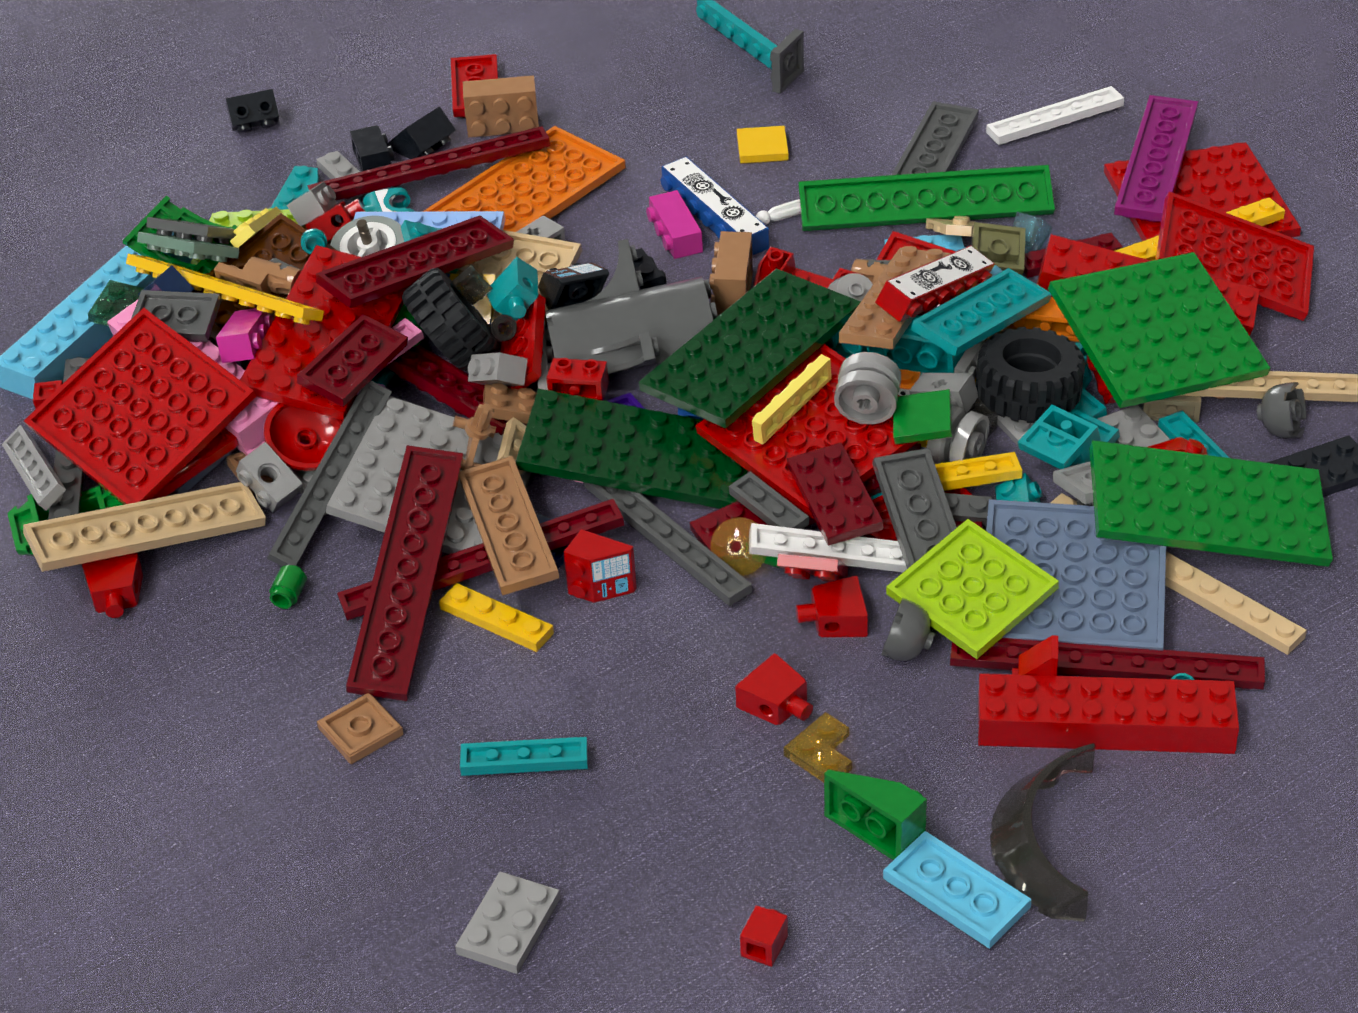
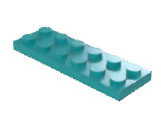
(981, 312)

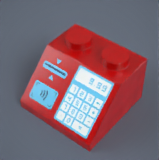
(599, 567)

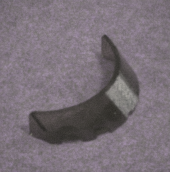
(1016, 848)

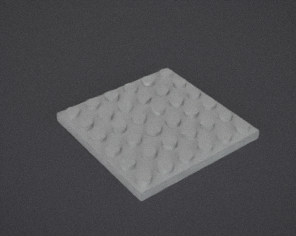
(373, 472)

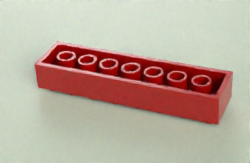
(1073, 258)
(1107, 712)

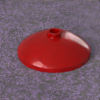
(290, 425)

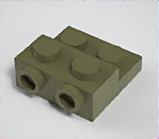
(1001, 245)

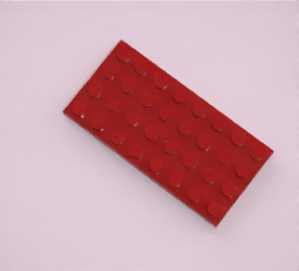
(293, 345)

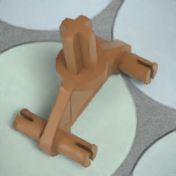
(478, 429)

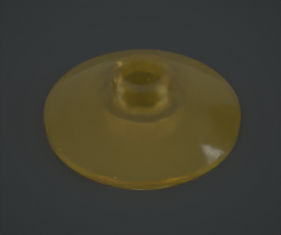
(721, 545)

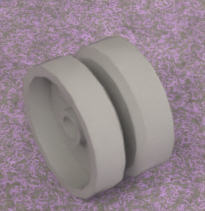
(867, 388)
(967, 439)

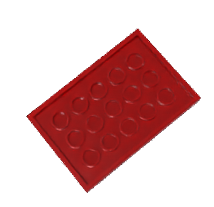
(1240, 253)

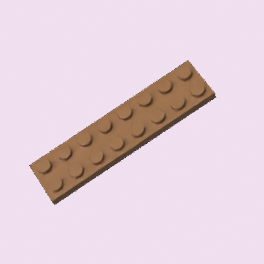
(869, 322)

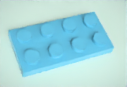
(957, 889)

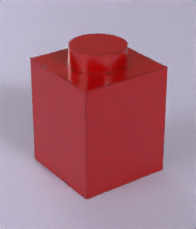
(764, 935)

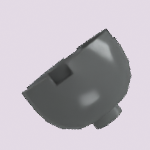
(1282, 410)
(908, 632)

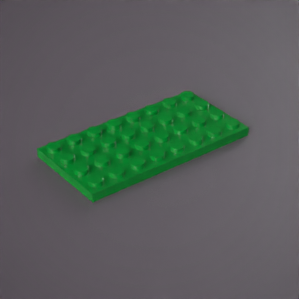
(1209, 503)

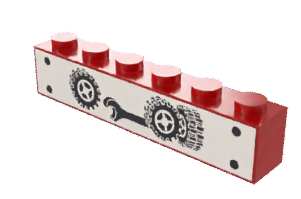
(934, 283)

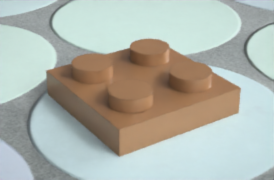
(509, 401)

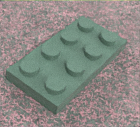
(188, 247)

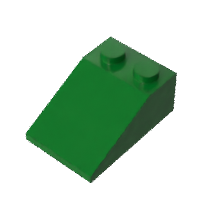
(875, 810)

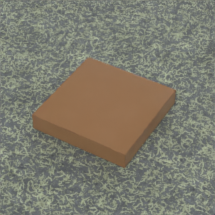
(360, 728)

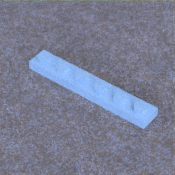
(440, 219)

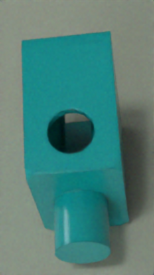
(514, 289)

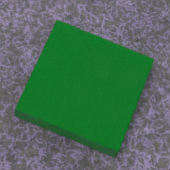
(923, 417)

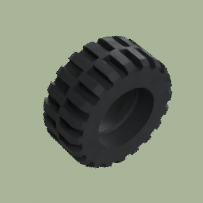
(448, 318)
(1028, 373)

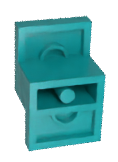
(1065, 437)

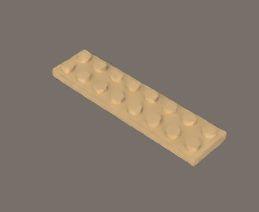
(143, 526)

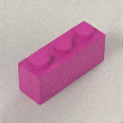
(675, 224)
(243, 335)

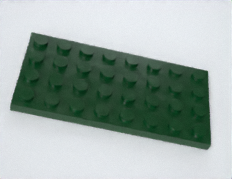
(749, 347)
(625, 449)

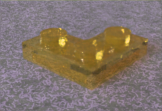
(815, 747)

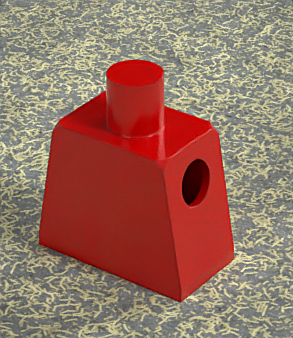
(327, 223)
(114, 583)
(836, 609)
(774, 692)

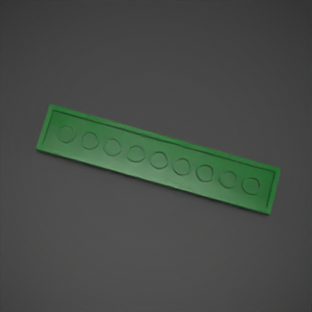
(925, 195)

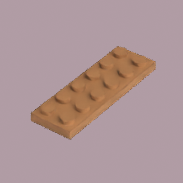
(508, 525)

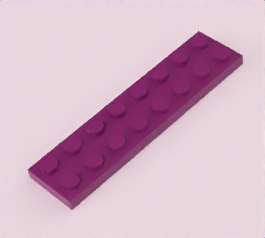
(1156, 157)

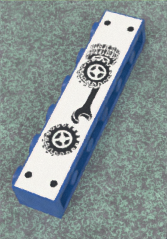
(712, 203)

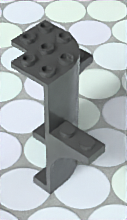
(631, 324)

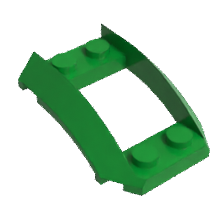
(168, 210)
(31, 512)

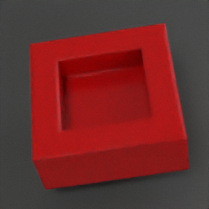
(44, 390)

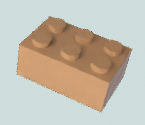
(500, 106)
(732, 269)

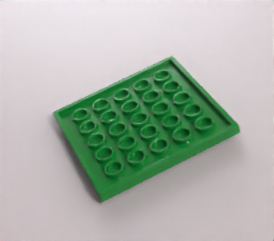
(1158, 329)

